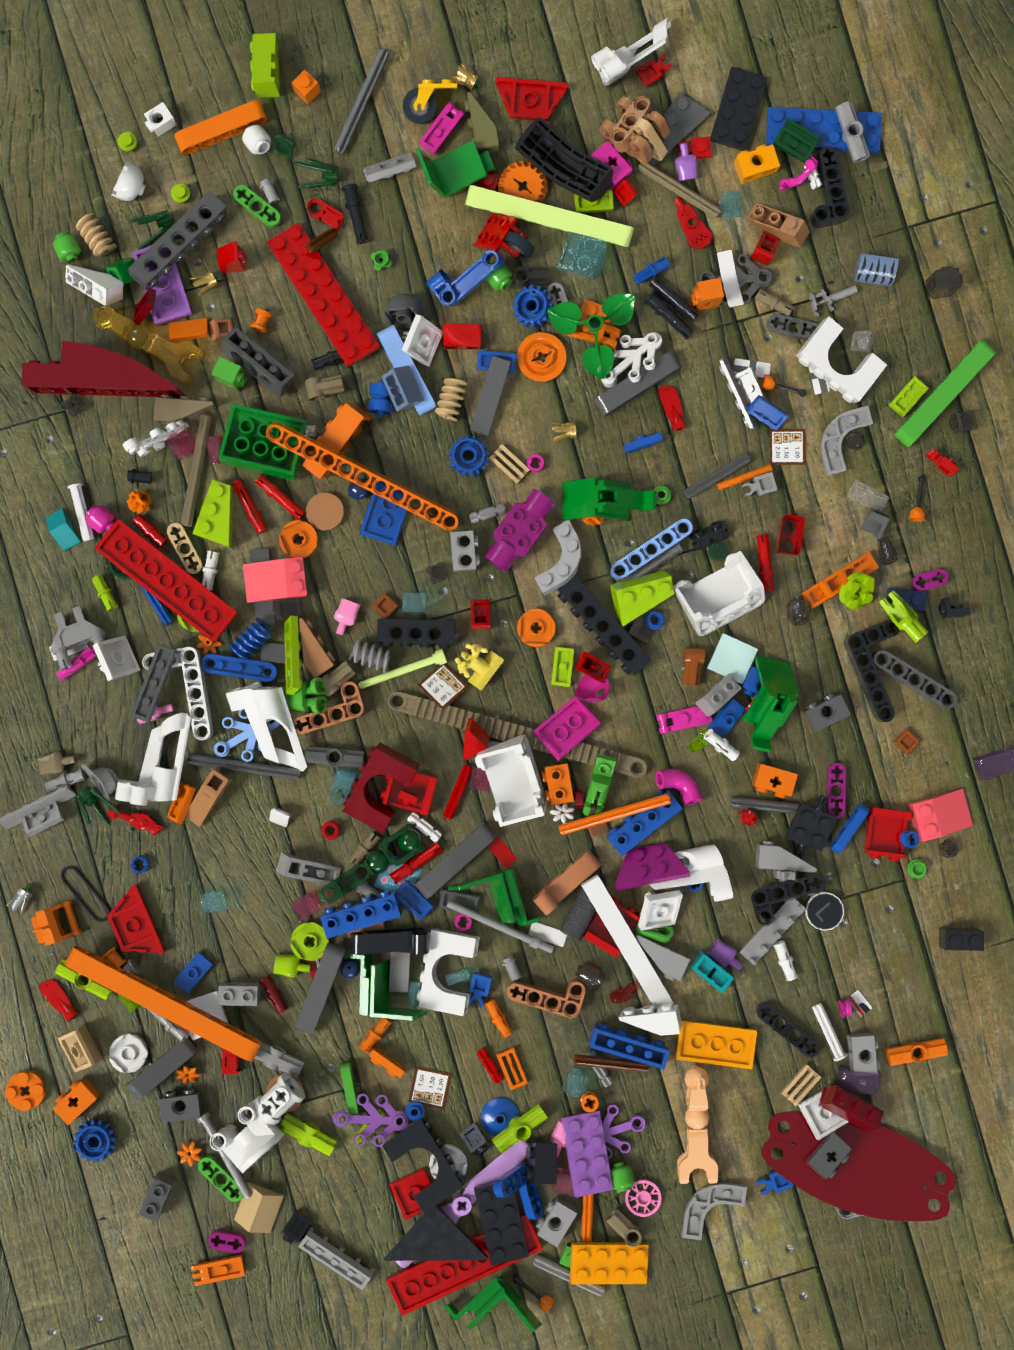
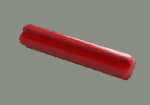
(457, 792)

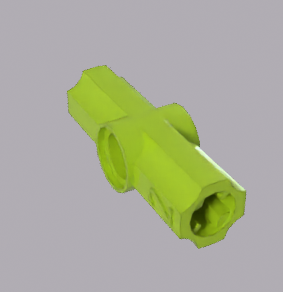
(74, 977)
(308, 1134)
(512, 1134)

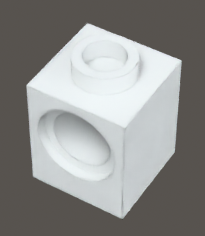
(166, 124)

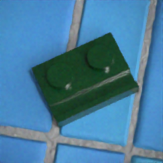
(796, 140)

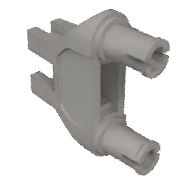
(73, 636)

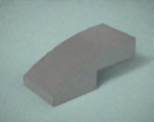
(399, 971)

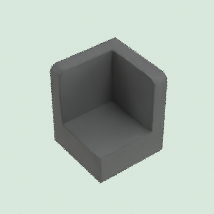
(875, 522)

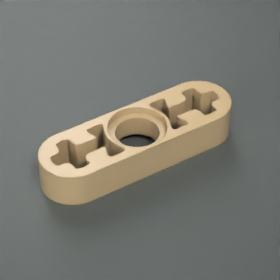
(646, 130)
(183, 533)

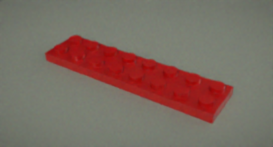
(323, 295)
(166, 580)
(434, 1279)

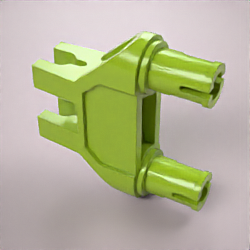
(903, 616)

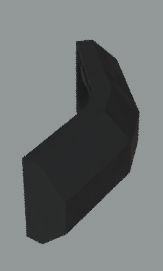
(563, 162)

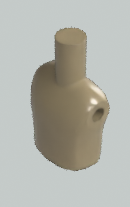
(54, 763)

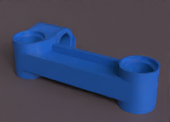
(442, 285)

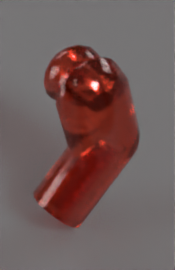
(622, 996)

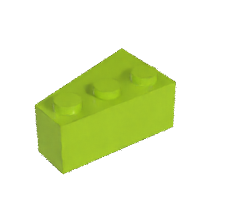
(265, 65)
(216, 515)
(639, 595)

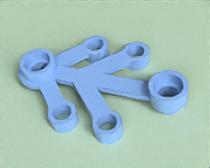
(248, 733)

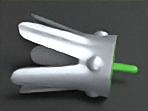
(22, 894)

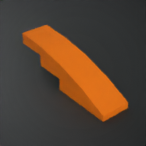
(832, 584)

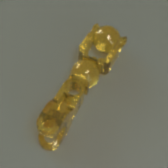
(141, 338)

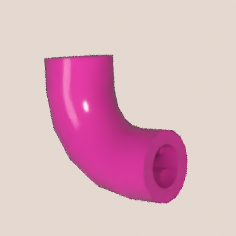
(682, 782)

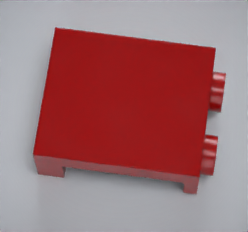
(421, 786)
(884, 831)
(599, 934)

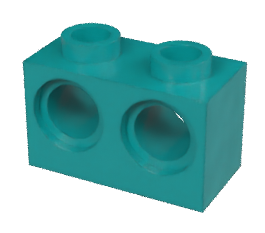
(711, 971)

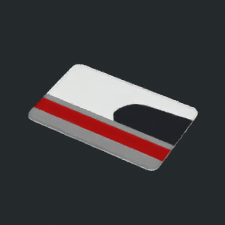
(859, 1003)

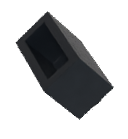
(961, 939)
(541, 1163)

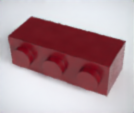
(851, 1108)

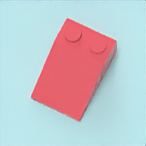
(275, 580)
(940, 815)

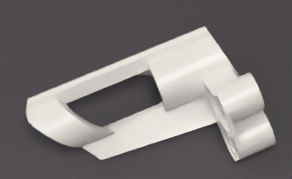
(264, 705)
(155, 782)

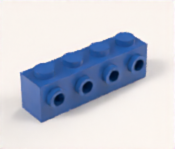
(641, 825)
(361, 914)
(629, 1046)

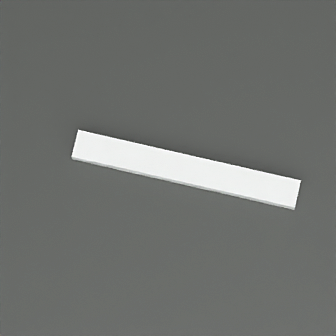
(626, 941)

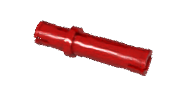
(274, 492)
(259, 526)
(765, 563)
(416, 862)

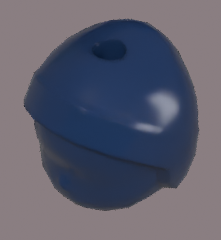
(357, 492)
(353, 971)

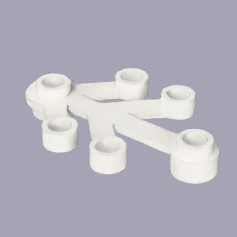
(634, 357)
(156, 440)

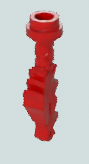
(141, 821)

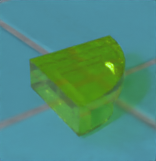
(698, 743)

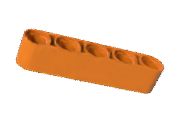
(220, 127)

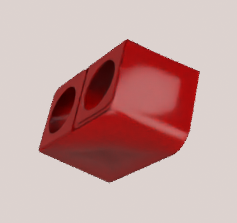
(462, 336)
(799, 523)

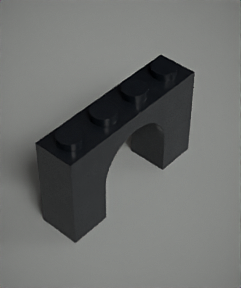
(447, 1179)

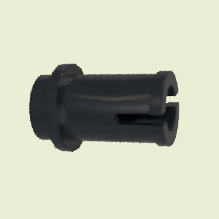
(139, 476)

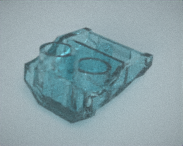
(583, 255)

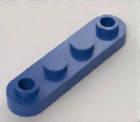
(239, 667)

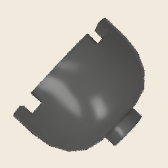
(402, 310)

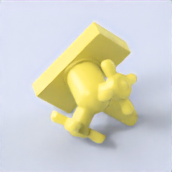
(483, 668)

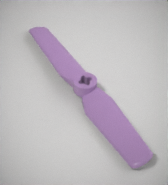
(491, 1173)

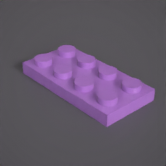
(170, 298)
(586, 1153)

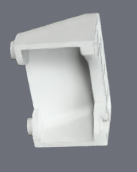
(721, 595)
(513, 781)

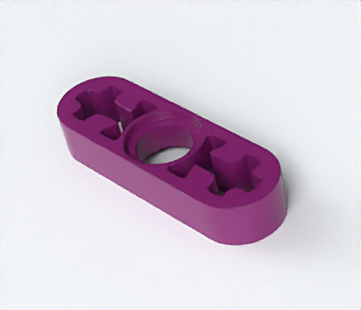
(840, 776)

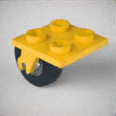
(420, 103)

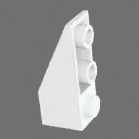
(95, 284)
(658, 1020)

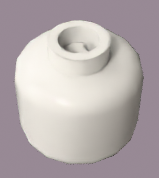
(256, 139)

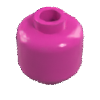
(100, 518)

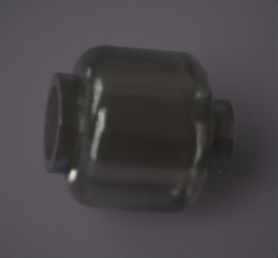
(799, 611)
(590, 975)

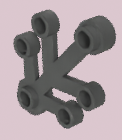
(743, 278)

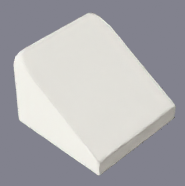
(280, 817)

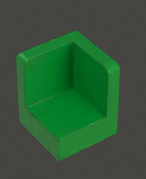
(120, 270)

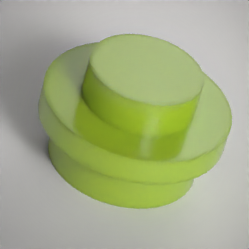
(127, 141)
(180, 193)

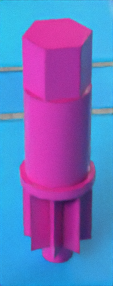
(79, 661)

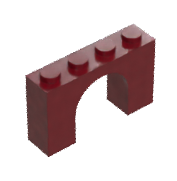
(382, 762)

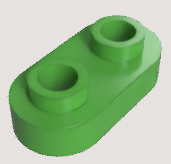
(660, 934)

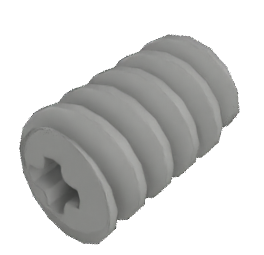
(370, 655)

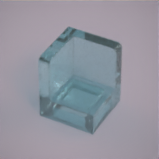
(730, 204)
(414, 603)
(213, 901)

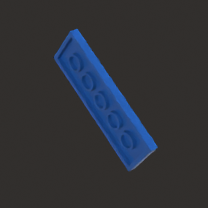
(824, 125)

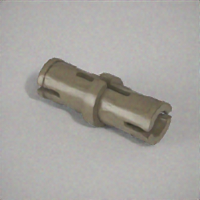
(774, 302)
(364, 849)

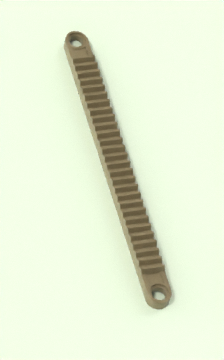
(505, 731)

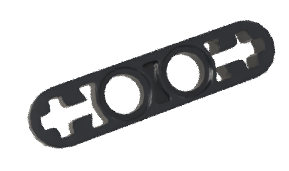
(787, 1029)

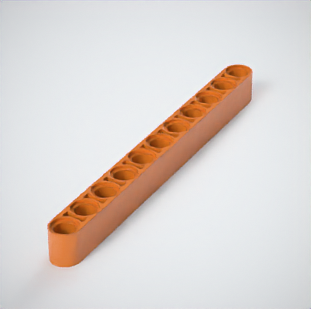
(370, 484)
(163, 1003)

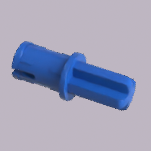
(651, 270)

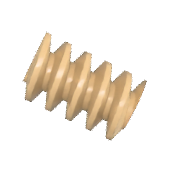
(94, 236)
(449, 398)

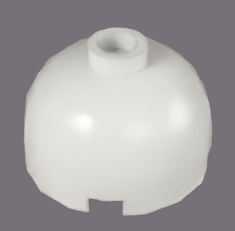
(129, 183)

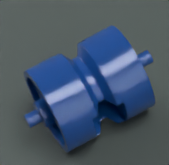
(380, 401)

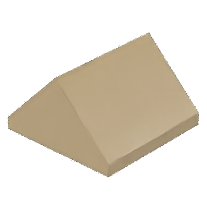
(80, 1048)
(259, 1210)

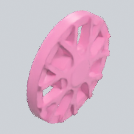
(643, 1198)

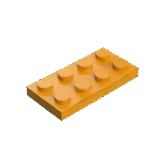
(716, 1044)
(608, 1263)

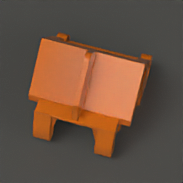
(48, 926)

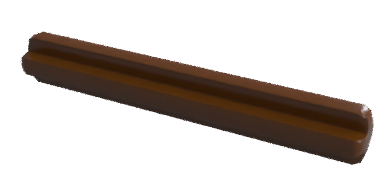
(610, 1063)

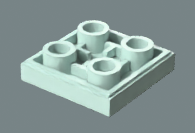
(732, 658)

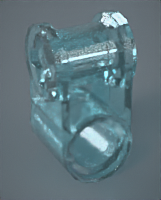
(342, 781)

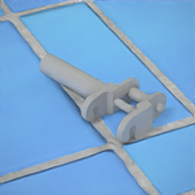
(831, 298)

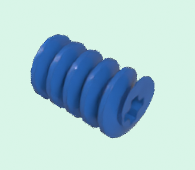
(252, 640)

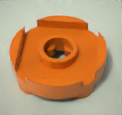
(299, 528)
(543, 636)
(24, 1101)

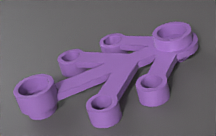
(373, 1120)
(609, 1131)

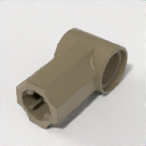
(319, 388)
(337, 678)
(623, 1227)

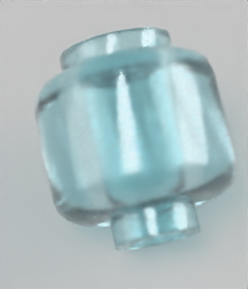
(575, 1083)

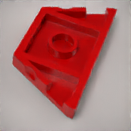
(530, 98)
(134, 924)

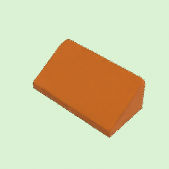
(188, 330)

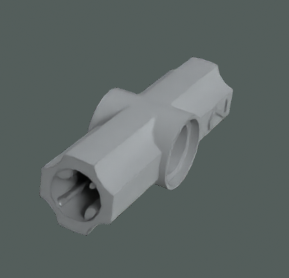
(849, 121)
(278, 1059)

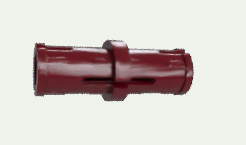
(273, 994)

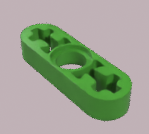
(243, 202)
(349, 1088)
(221, 1169)

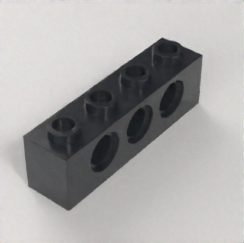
(386, 626)

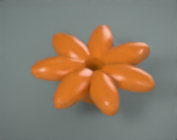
(211, 645)
(187, 1074)
(187, 1156)

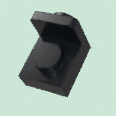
(955, 611)
(475, 1139)
(295, 1228)

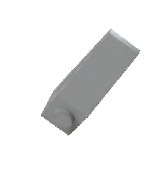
(774, 857)
(306, 869)
(668, 960)

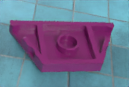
(650, 866)

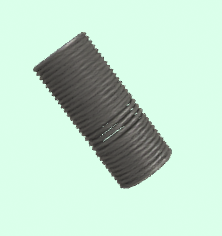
(578, 916)

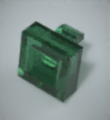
(283, 145)

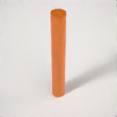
(744, 477)

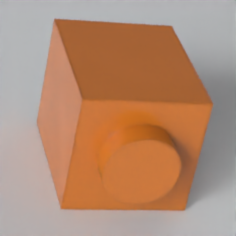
(306, 87)

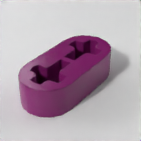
(931, 584)
(226, 1245)

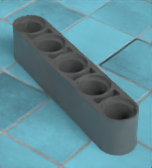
(627, 390)
(922, 680)
(455, 860)
(320, 988)

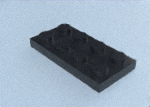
(738, 108)
(501, 1225)

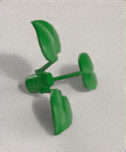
(567, 315)

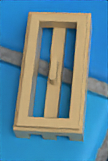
(514, 458)
(807, 1088)

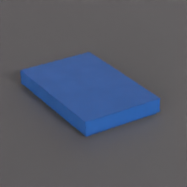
(383, 518)

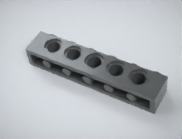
(207, 204)

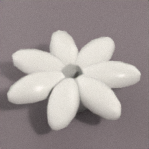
(562, 812)

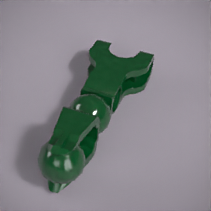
(375, 862)

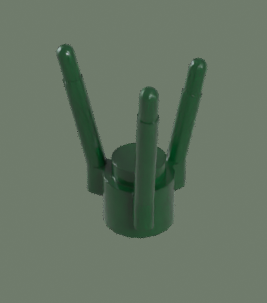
(329, 173)
(162, 219)
(87, 796)

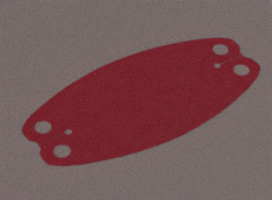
(876, 1181)

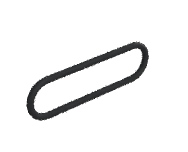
(78, 898)

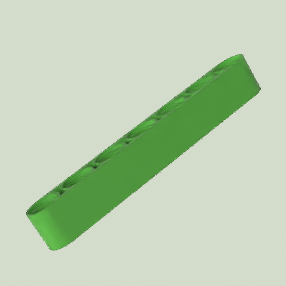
(945, 393)

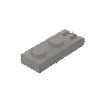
(389, 167)

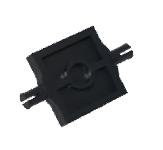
(811, 826)

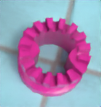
(541, 464)
(468, 924)
(845, 1008)

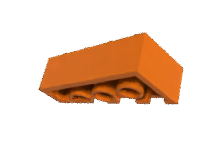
(338, 435)

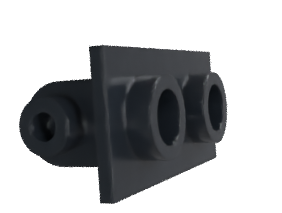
(717, 531)

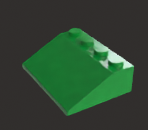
(249, 448)

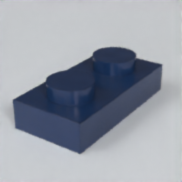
(914, 598)

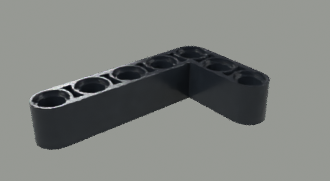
(870, 667)

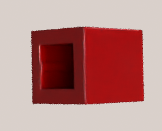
(231, 258)

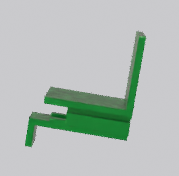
(457, 168)
(603, 499)
(772, 702)
(505, 895)
(375, 991)
(489, 1299)

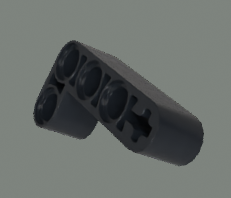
(829, 185)
(788, 896)
(390, 940)

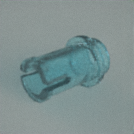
(458, 976)
(414, 987)

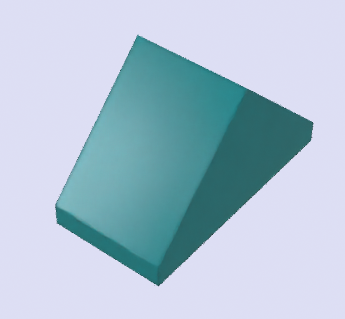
(62, 530)

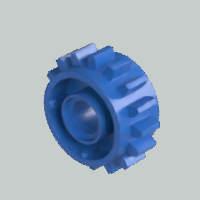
(523, 303)
(472, 466)
(87, 1147)

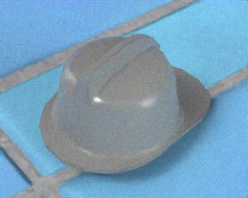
(103, 779)

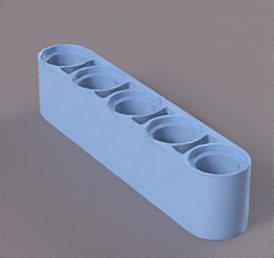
(393, 346)
(658, 543)

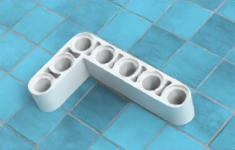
(191, 685)

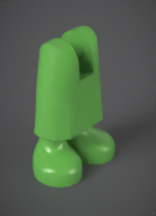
(298, 701)

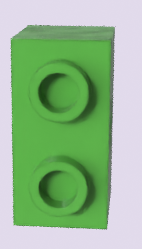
(229, 374)

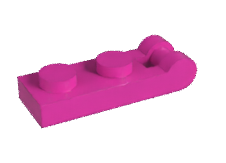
(441, 128)
(683, 719)

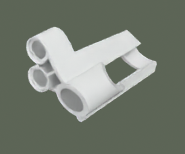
(616, 64)
(704, 866)

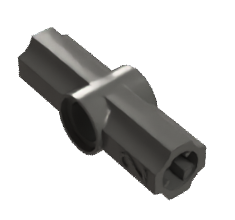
(321, 755)

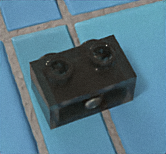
(943, 282)

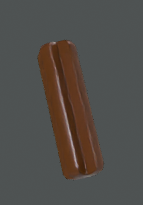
(321, 240)

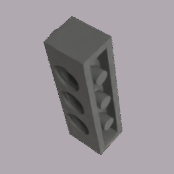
(257, 362)

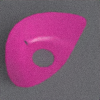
(589, 687)

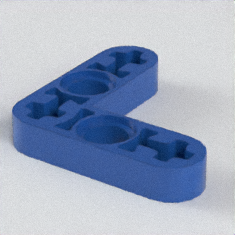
(532, 1202)

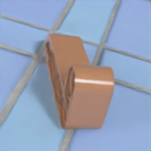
(328, 717)
(566, 882)
(545, 994)

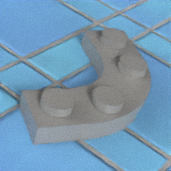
(834, 434)
(568, 563)
(704, 1200)

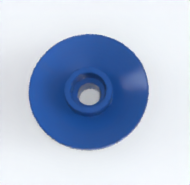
(495, 1108)

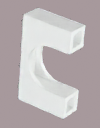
(815, 355)
(433, 993)

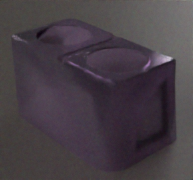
(994, 763)
(858, 1081)

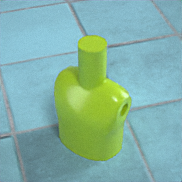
(289, 965)

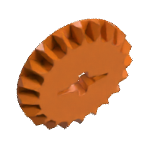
(521, 172)
(544, 344)

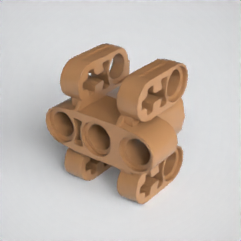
(624, 136)

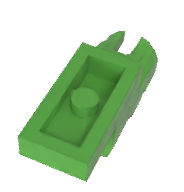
(599, 783)

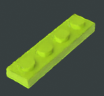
(292, 650)

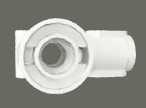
(262, 1120)

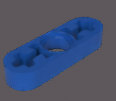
(849, 828)

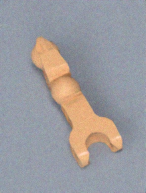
(697, 1118)

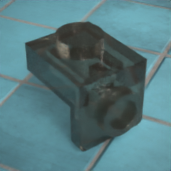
(963, 422)
(285, 608)

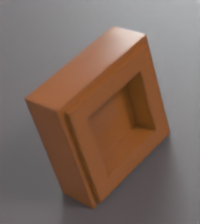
(385, 606)
(906, 741)

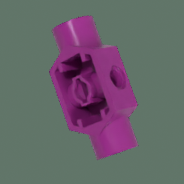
(519, 530)

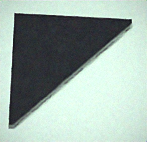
(435, 1239)

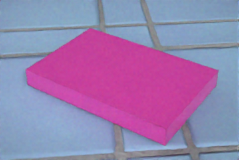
(567, 728)

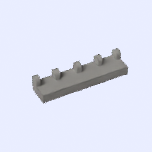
(767, 936)
(336, 1259)

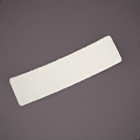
(729, 278)

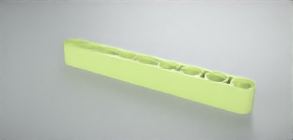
(549, 216)

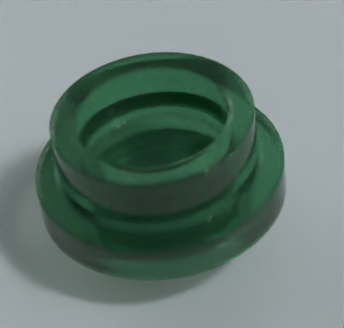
(717, 551)

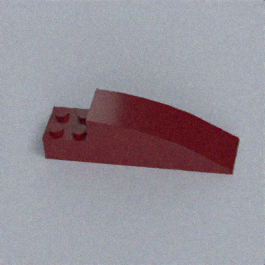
(94, 373)

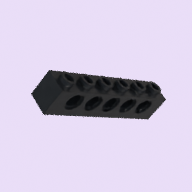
(639, 658)

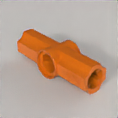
(928, 1049)

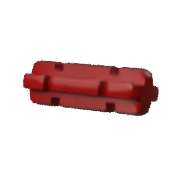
(489, 1065)

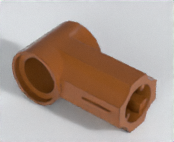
(693, 662)

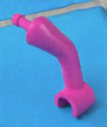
(788, 183)

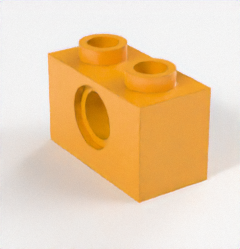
(748, 171)

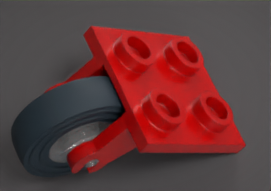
(502, 234)

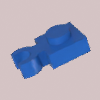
(480, 987)
(774, 1181)

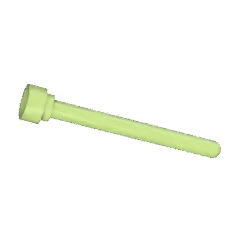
(437, 658)

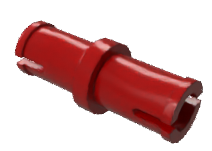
(150, 531)

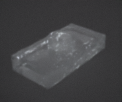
(867, 496)

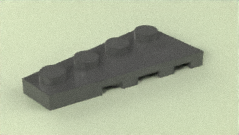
(681, 119)

